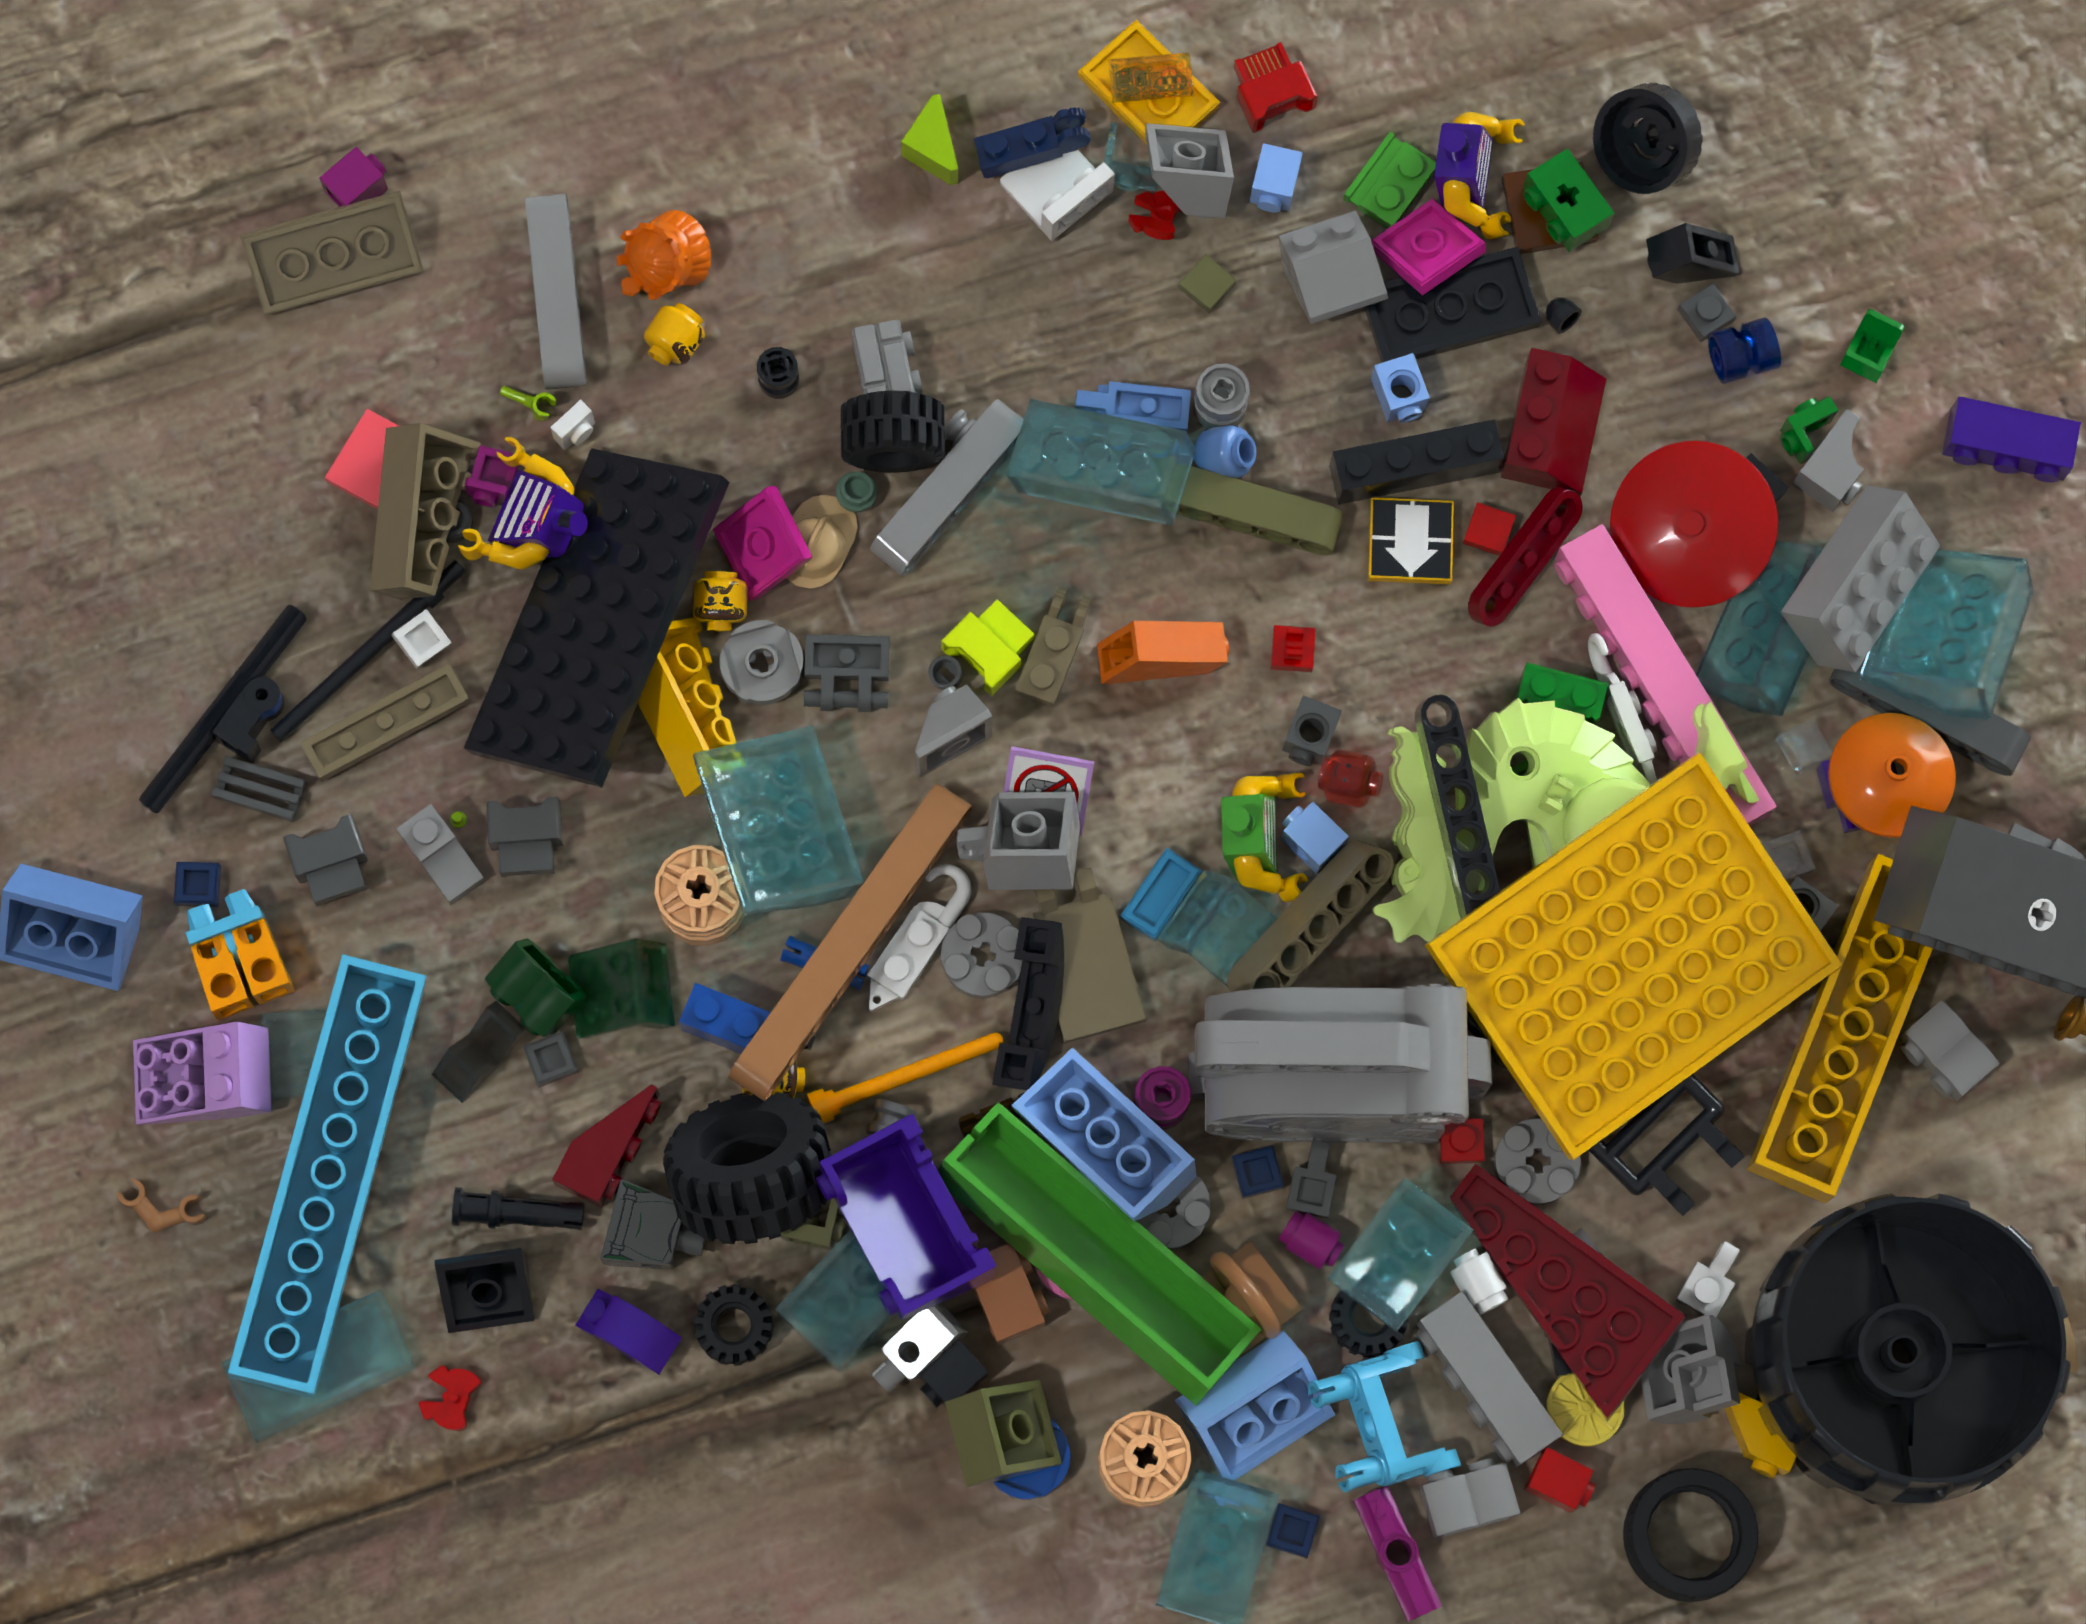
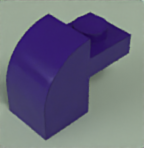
(628, 1330)

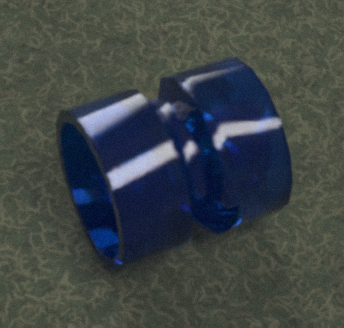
(1744, 350)

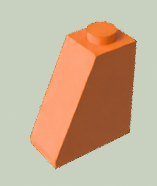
(1162, 650)

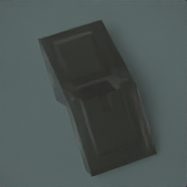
(480, 1052)

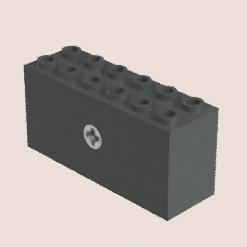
(1989, 899)

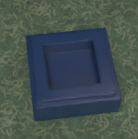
(197, 884)
(1257, 1172)
(1292, 1530)

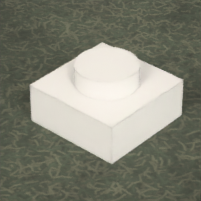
(573, 426)
(421, 638)

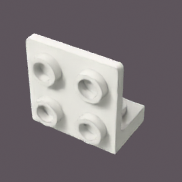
(1059, 190)

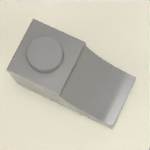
(1832, 469)
(440, 854)

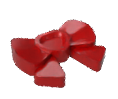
(1161, 217)
(459, 1386)

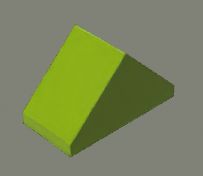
(930, 143)

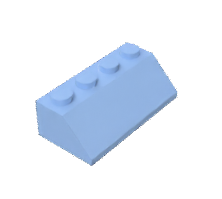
(1106, 1137)

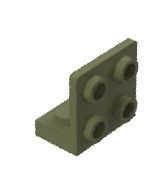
(816, 1236)

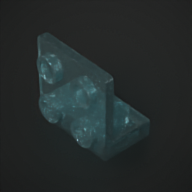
(1216, 924)

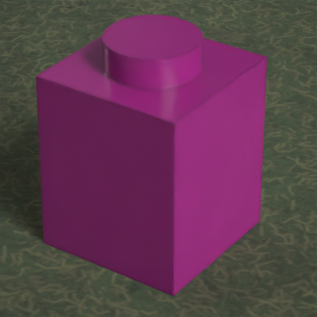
(354, 178)

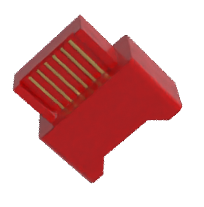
(1272, 86)

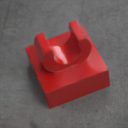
(1293, 648)

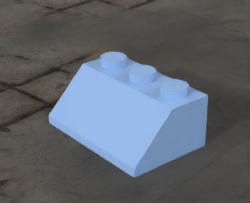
(1256, 1408)

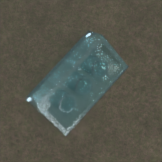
(1754, 650)

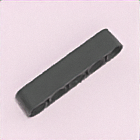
(1990, 743)

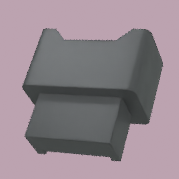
(525, 836)
(329, 861)

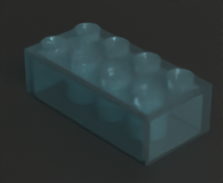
(1101, 462)
(837, 1305)

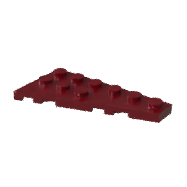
(1584, 1303)

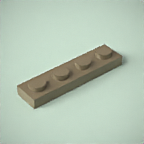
(385, 722)

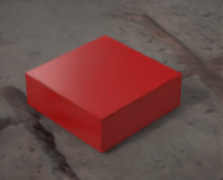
(1489, 529)

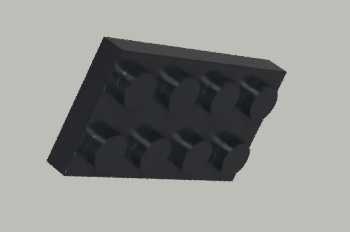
(1470, 307)

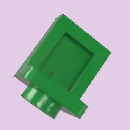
(1872, 345)
(1807, 418)

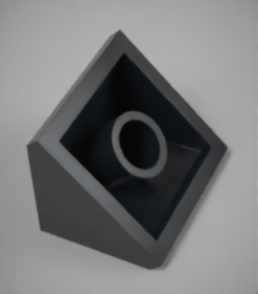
(485, 1290)

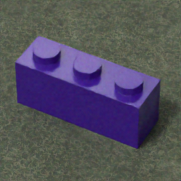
(2011, 439)

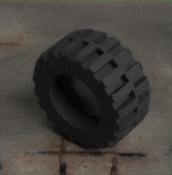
(747, 1167)

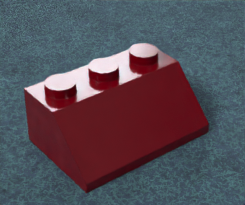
(1553, 422)

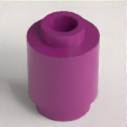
(1312, 1240)

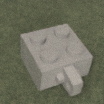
(1027, 841)

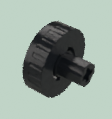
(1666, 124)

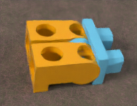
(233, 941)

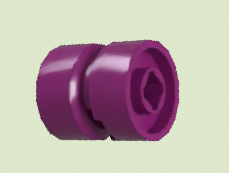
(1163, 1096)

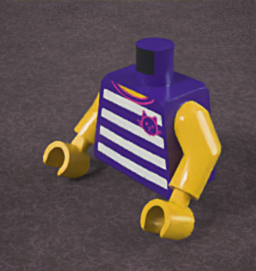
(1465, 165)
(534, 518)

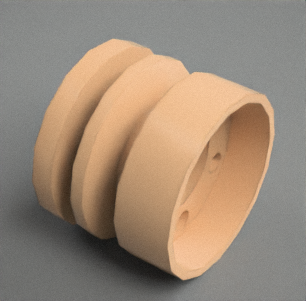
(703, 919)
(1119, 1465)

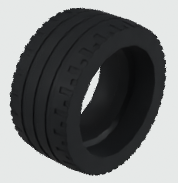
(1735, 1506)

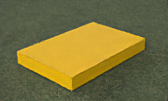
(1175, 111)

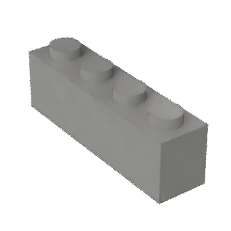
(1488, 1380)

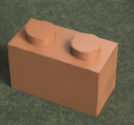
(1008, 1298)

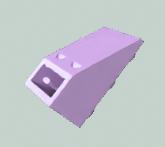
(202, 1074)

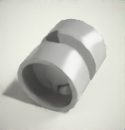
(1221, 396)

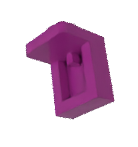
(490, 478)

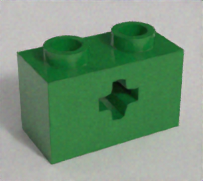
(1566, 180)

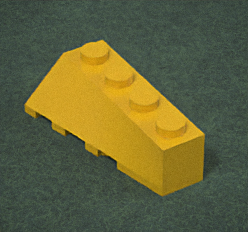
(684, 704)

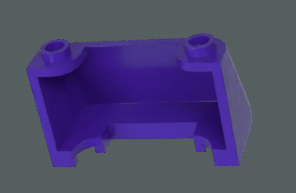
(905, 1219)

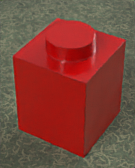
(1560, 1481)

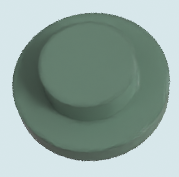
(856, 492)

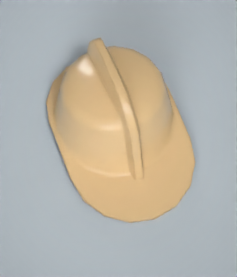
(829, 537)

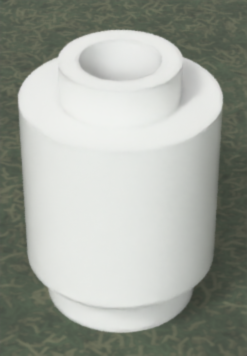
(1479, 1281)

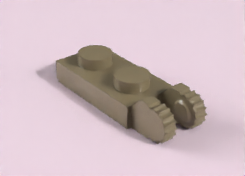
(1052, 651)

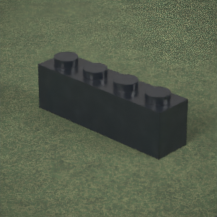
(1416, 461)

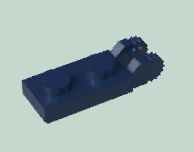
(1032, 142)

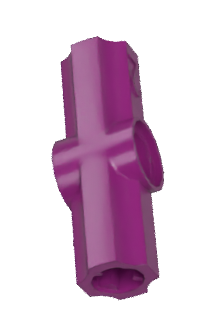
(1408, 1581)

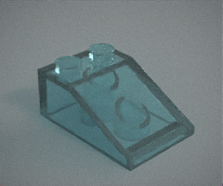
(1400, 1254)
(1217, 1549)

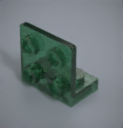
(623, 987)

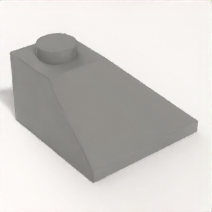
(1192, 167)
(951, 727)

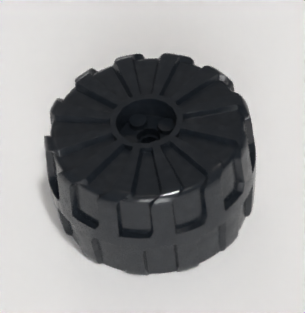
(1978, 1337)

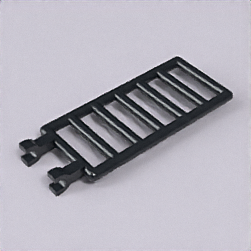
(1654, 1171)

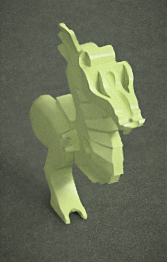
(1569, 786)

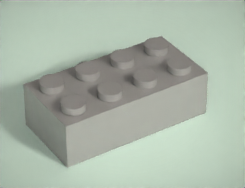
(1860, 578)

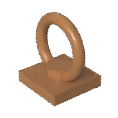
(1254, 1289)

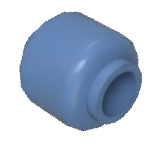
(1225, 451)

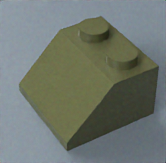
(1002, 1432)

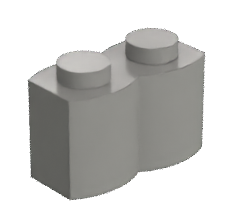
(1948, 1051)
(1469, 1499)

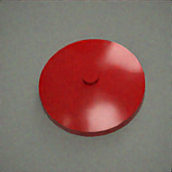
(1695, 523)

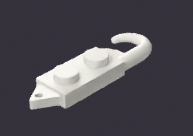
(1624, 711)
(917, 941)

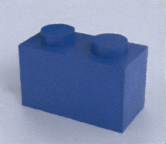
(721, 1018)

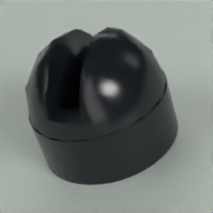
(1562, 314)

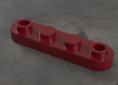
(1525, 556)

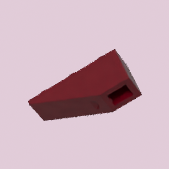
(598, 1154)

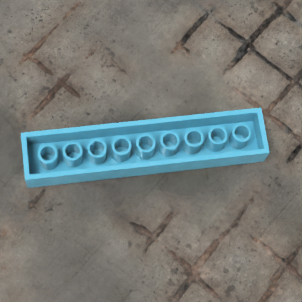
(327, 1177)

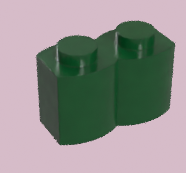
(534, 988)

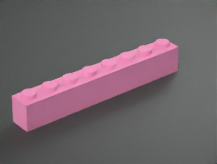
(1645, 651)

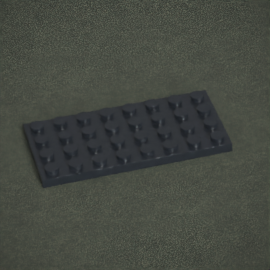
(597, 619)

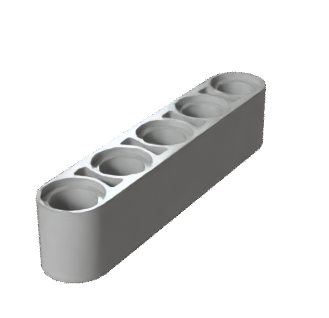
(555, 291)
(948, 488)

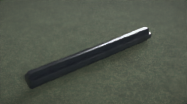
(201, 735)

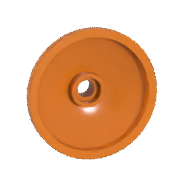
(1868, 788)

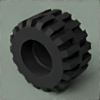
(892, 431)

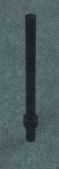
(364, 654)

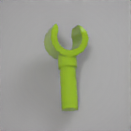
(530, 401)

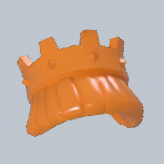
(665, 255)

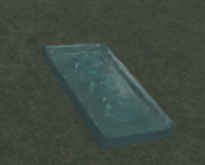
(361, 1356)

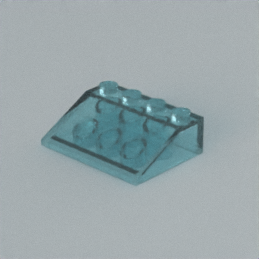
(1954, 633)
(779, 822)

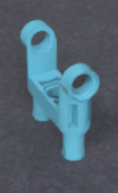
(1363, 1388)

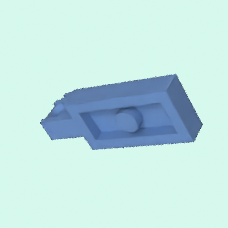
(1139, 402)

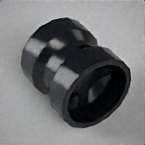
(776, 381)

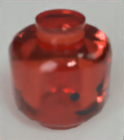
(1350, 778)

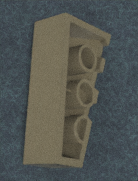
(417, 507)

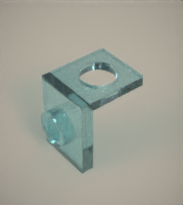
(1127, 176)

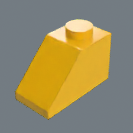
(1767, 1452)

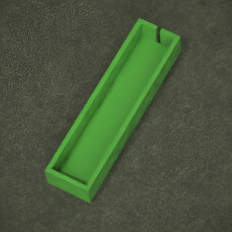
(1097, 1253)

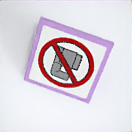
(1049, 772)

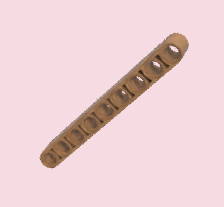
(850, 942)

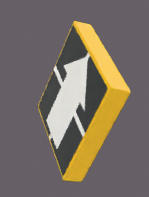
(1410, 541)

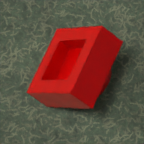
(1462, 1142)

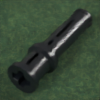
(496, 1209)

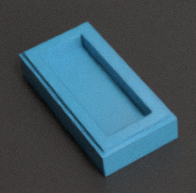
(1160, 894)

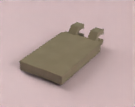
(1098, 975)

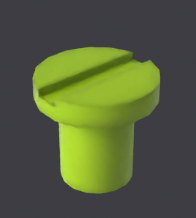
(458, 819)

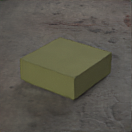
(1207, 283)

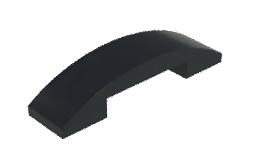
(1036, 1004)

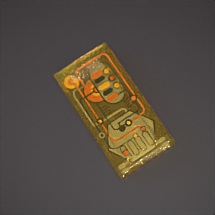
(1150, 77)

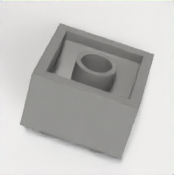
(1332, 267)

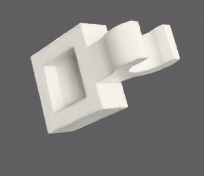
(1706, 1286)

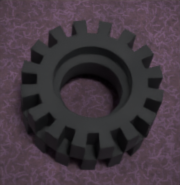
(721, 1301)
(1356, 1340)

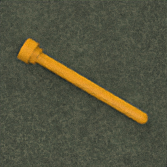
(830, 1103)

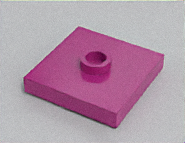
(1428, 246)
(762, 542)

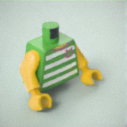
(1251, 833)

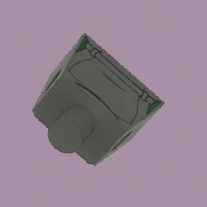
(646, 1231)

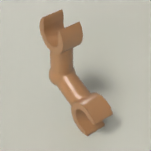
(156, 1220)

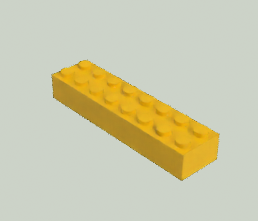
(1841, 1050)

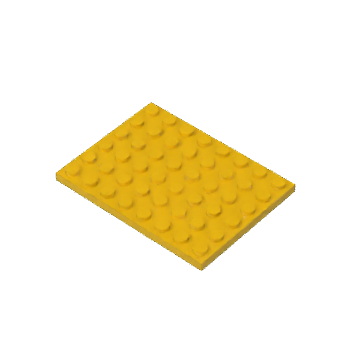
(1634, 956)

